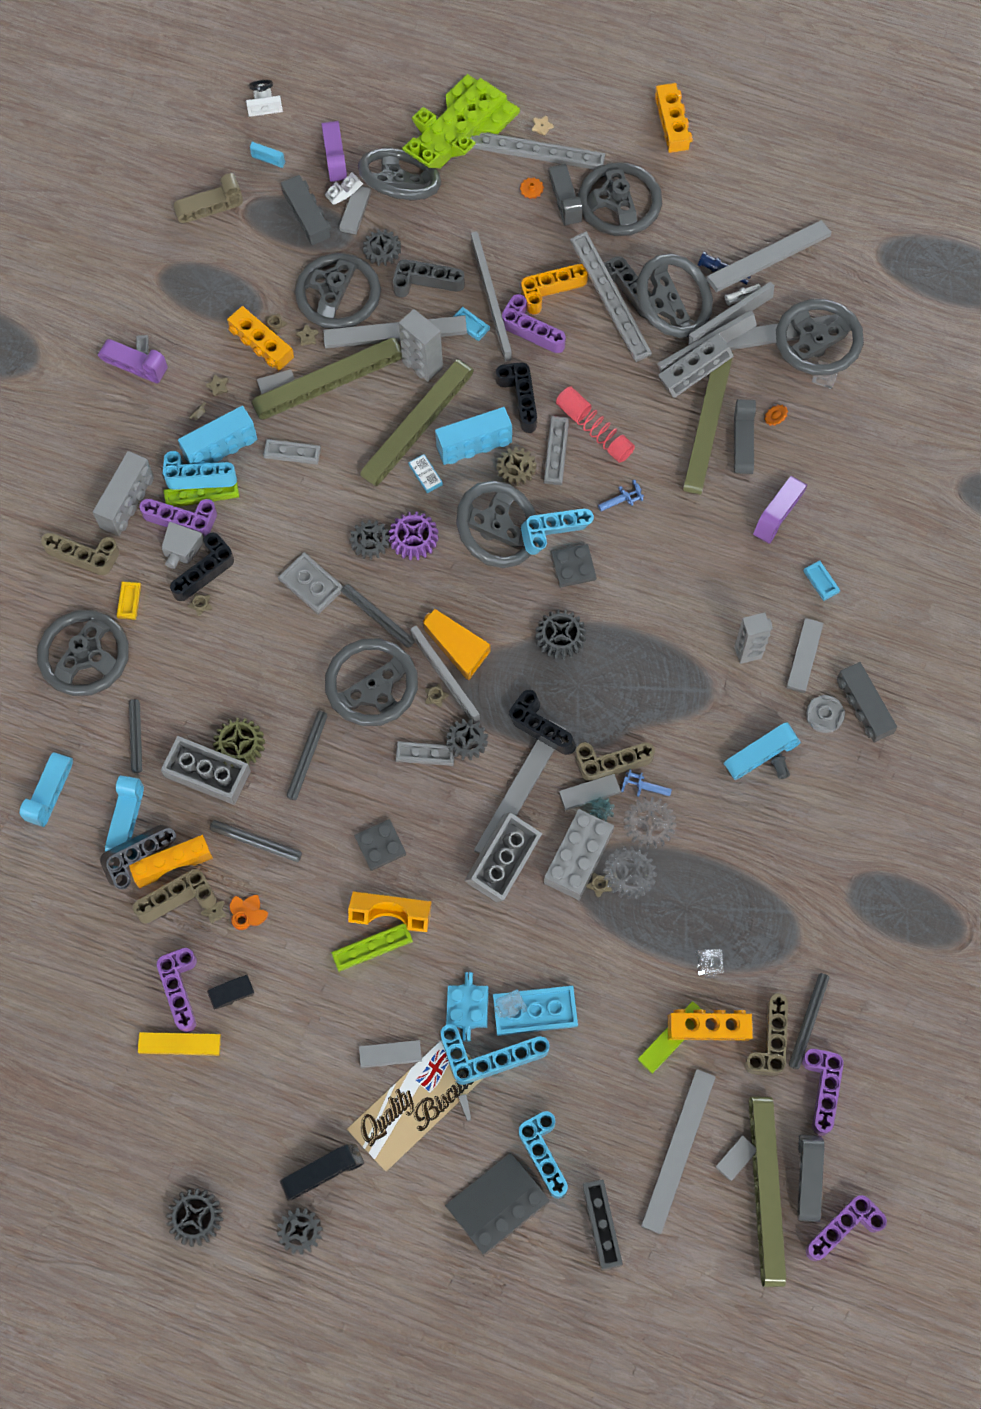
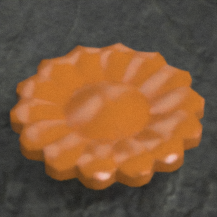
(531, 188)
(776, 415)

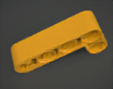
(555, 284)

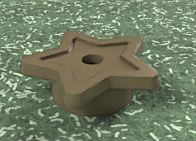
(275, 319)
(307, 340)
(217, 390)
(198, 412)
(200, 599)
(435, 691)
(599, 889)
(214, 916)

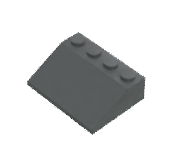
(497, 1204)

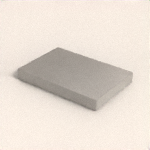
(311, 583)

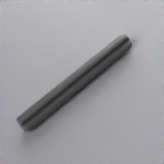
(378, 616)
(307, 755)
(256, 841)
(809, 1020)

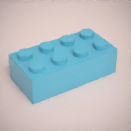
(474, 436)
(219, 438)

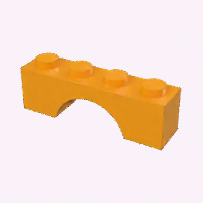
(153, 867)
(367, 906)

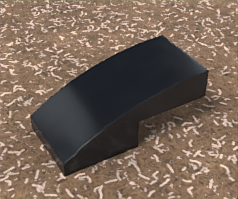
(230, 991)

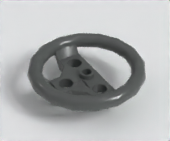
(394, 180)
(618, 196)
(335, 287)
(667, 297)
(818, 339)
(492, 524)
(81, 651)
(390, 711)

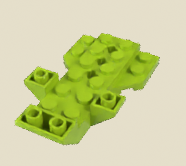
(471, 110)

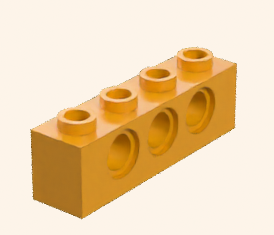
(672, 117)
(244, 319)
(678, 1031)

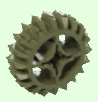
(237, 727)

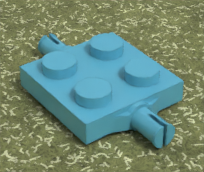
(467, 1006)

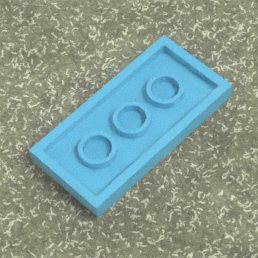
(545, 1011)

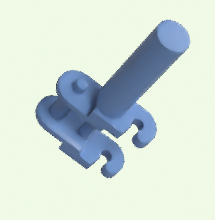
(623, 497)
(645, 785)

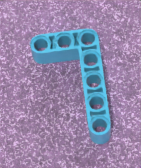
(489, 1059)

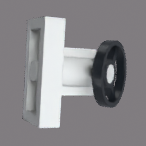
(263, 101)

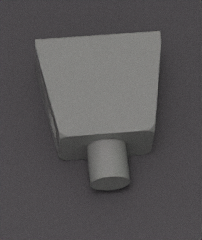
(180, 544)

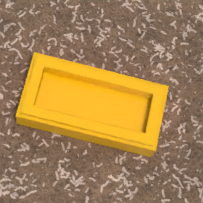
(128, 600)

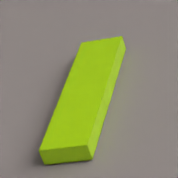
(188, 497)
(371, 947)
(662, 1047)

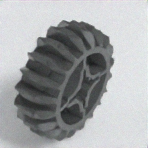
(569, 624)
(203, 1212)

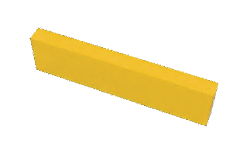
(179, 1044)

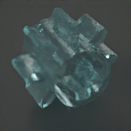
(606, 805)

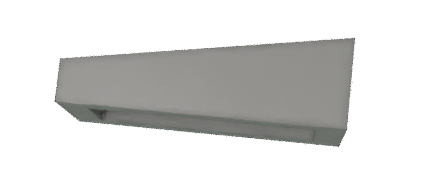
(142, 344)
(464, 1104)

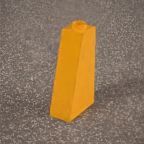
(456, 642)

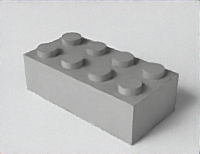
(420, 345)
(123, 493)
(205, 771)
(578, 854)
(503, 857)

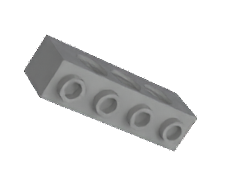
(696, 365)
(752, 637)

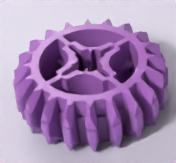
(413, 545)

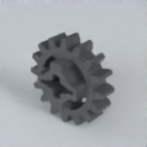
(374, 251)
(368, 546)
(457, 737)
(290, 1236)

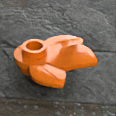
(249, 910)

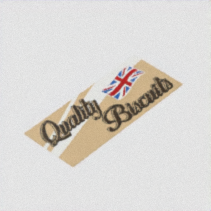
(411, 1107)

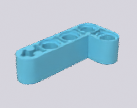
(196, 475)
(541, 528)
(762, 750)
(47, 791)
(126, 810)
(546, 1158)

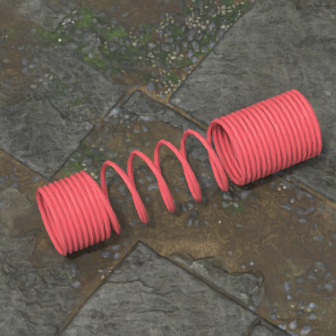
(578, 408)

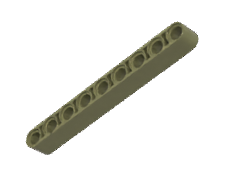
(327, 378)
(416, 422)
(706, 429)
(767, 1192)

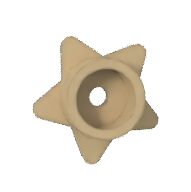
(542, 129)

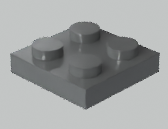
(574, 565)
(380, 845)

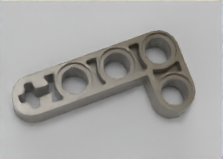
(211, 201)
(78, 551)
(615, 758)
(175, 899)
(772, 1034)

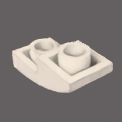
(338, 192)

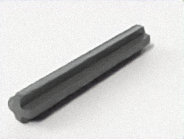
(135, 736)

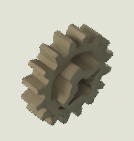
(517, 460)

